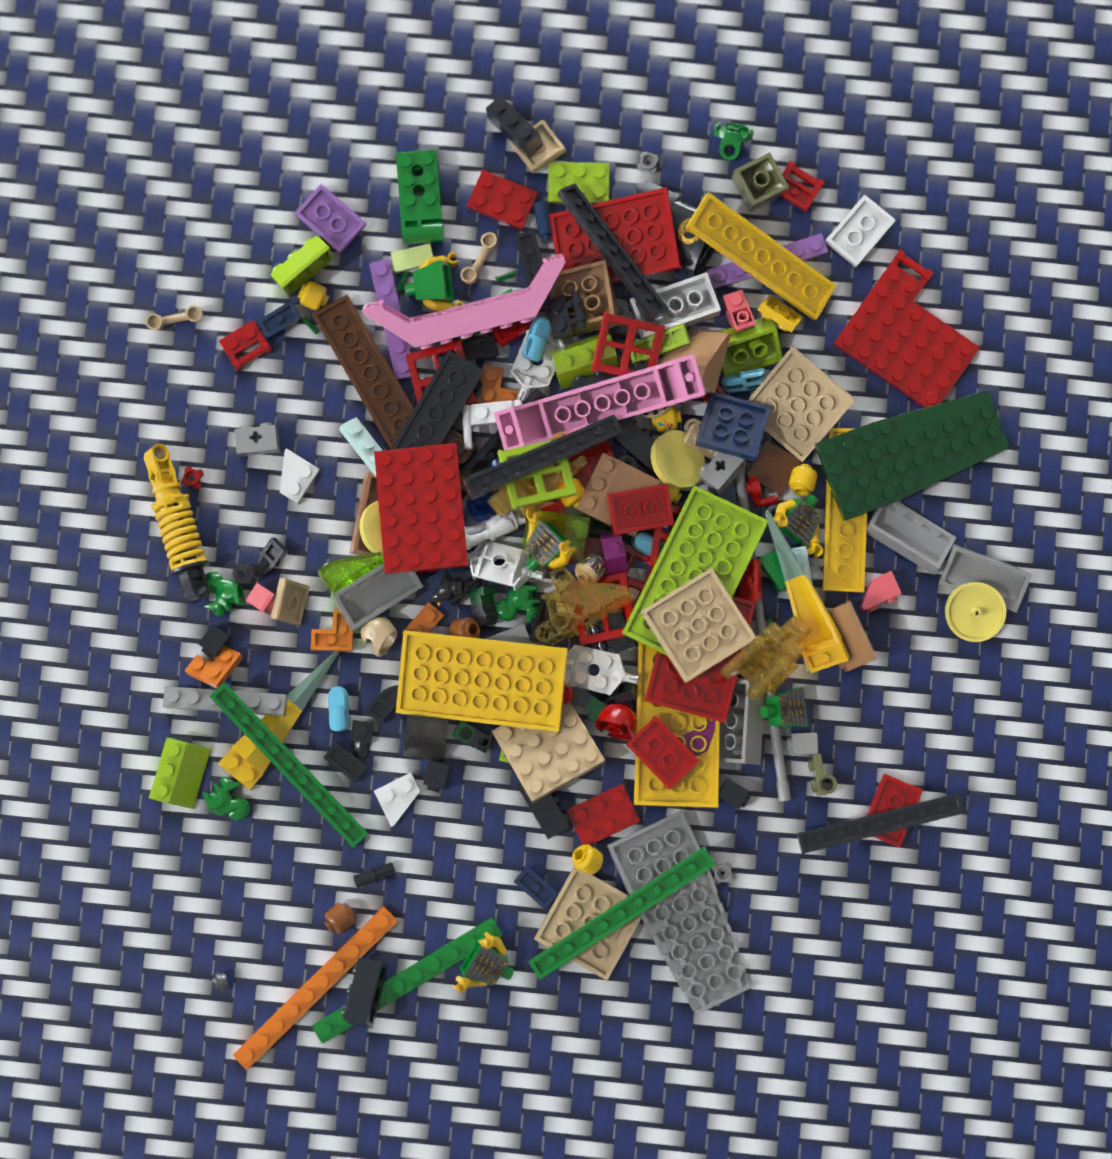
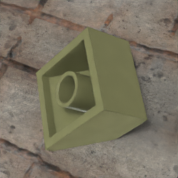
(759, 181)

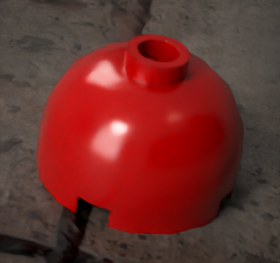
(617, 720)

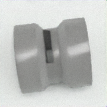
(815, 565)

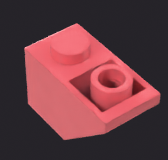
(738, 311)
(880, 590)
(261, 599)

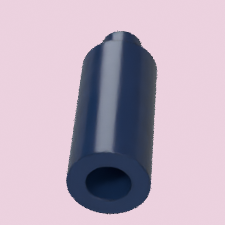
(543, 221)

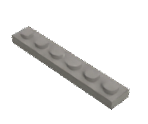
(199, 700)

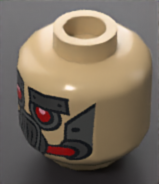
(590, 568)

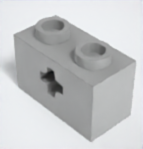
(248, 447)
(721, 479)

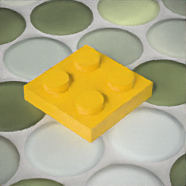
(780, 313)

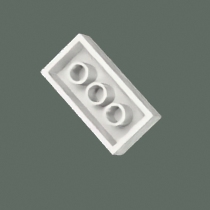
(687, 301)

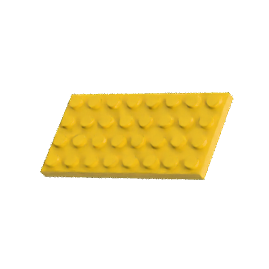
(482, 680)
(701, 783)

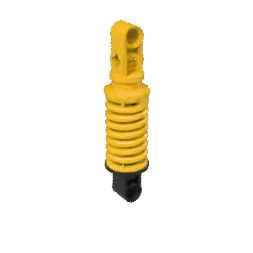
(176, 525)

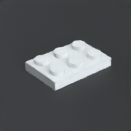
(860, 230)

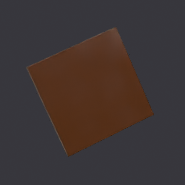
(773, 467)

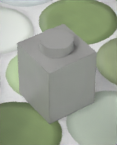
(802, 743)

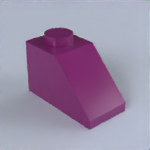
(613, 553)
(698, 743)

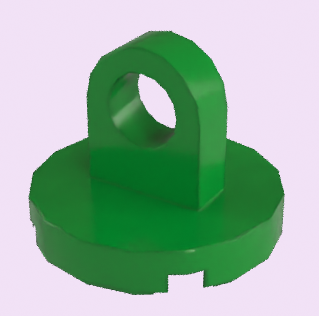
(733, 135)

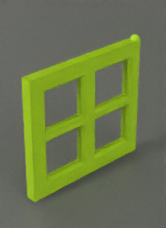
(542, 495)

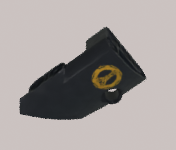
(692, 250)

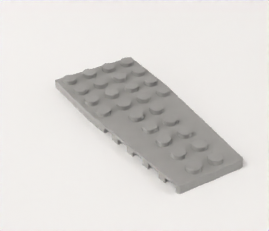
(689, 922)

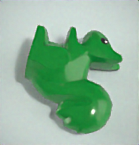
(226, 593)
(518, 600)
(221, 801)

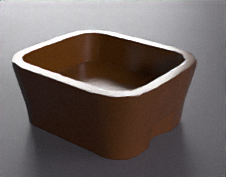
(463, 454)

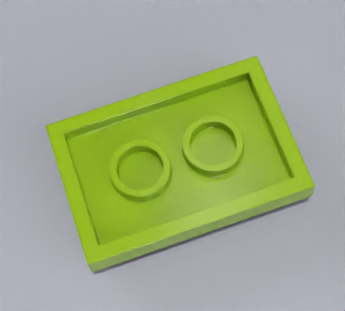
(589, 177)

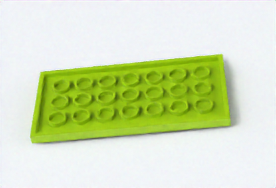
(704, 536)

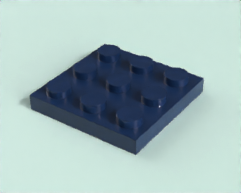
(733, 426)

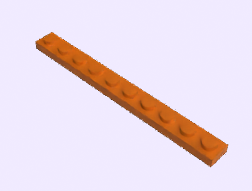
(315, 988)

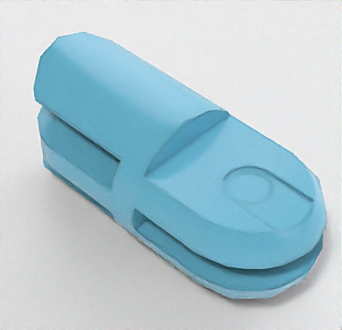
(537, 339)
(743, 381)
(643, 543)
(338, 708)

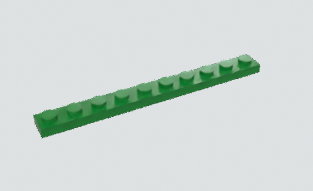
(288, 764)
(622, 912)
(413, 976)

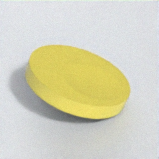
(675, 461)
(371, 529)
(975, 611)

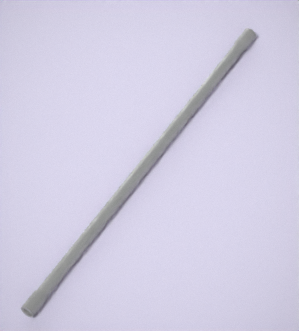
(782, 783)

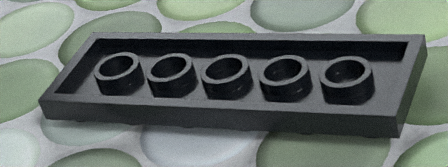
(440, 403)

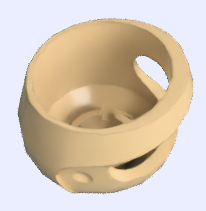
(376, 632)

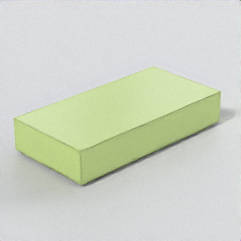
(410, 258)

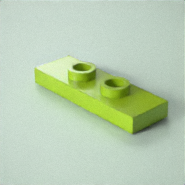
(672, 339)

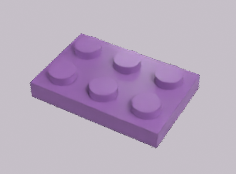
(330, 218)

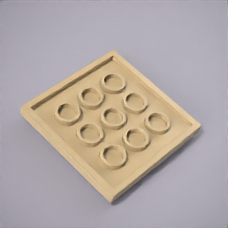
(802, 403)
(698, 625)
(549, 758)
(576, 904)

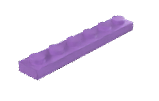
(732, 274)
(386, 291)

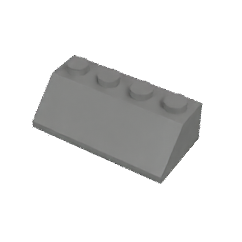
(742, 732)

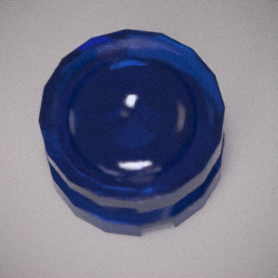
(479, 508)

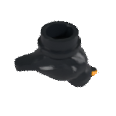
(448, 587)

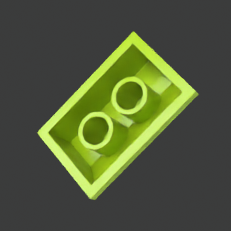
(302, 265)
(752, 348)
(577, 359)
(180, 773)

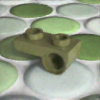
(815, 764)

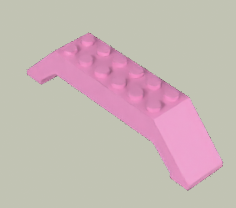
(470, 317)
(621, 396)

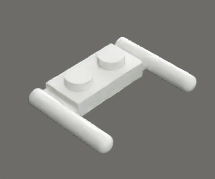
(482, 415)

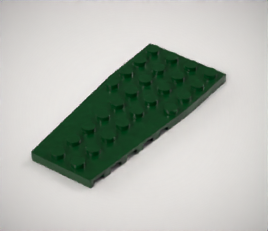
(909, 452)

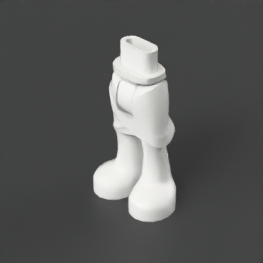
(492, 528)

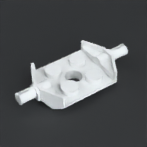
(532, 376)
(511, 573)
(610, 673)

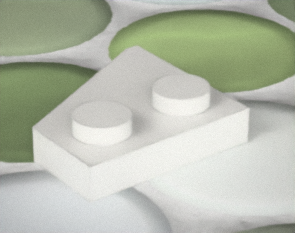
(296, 476)
(397, 797)

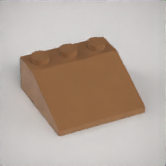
(594, 288)
(709, 353)
(609, 477)
(853, 637)

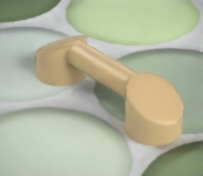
(489, 243)
(156, 322)

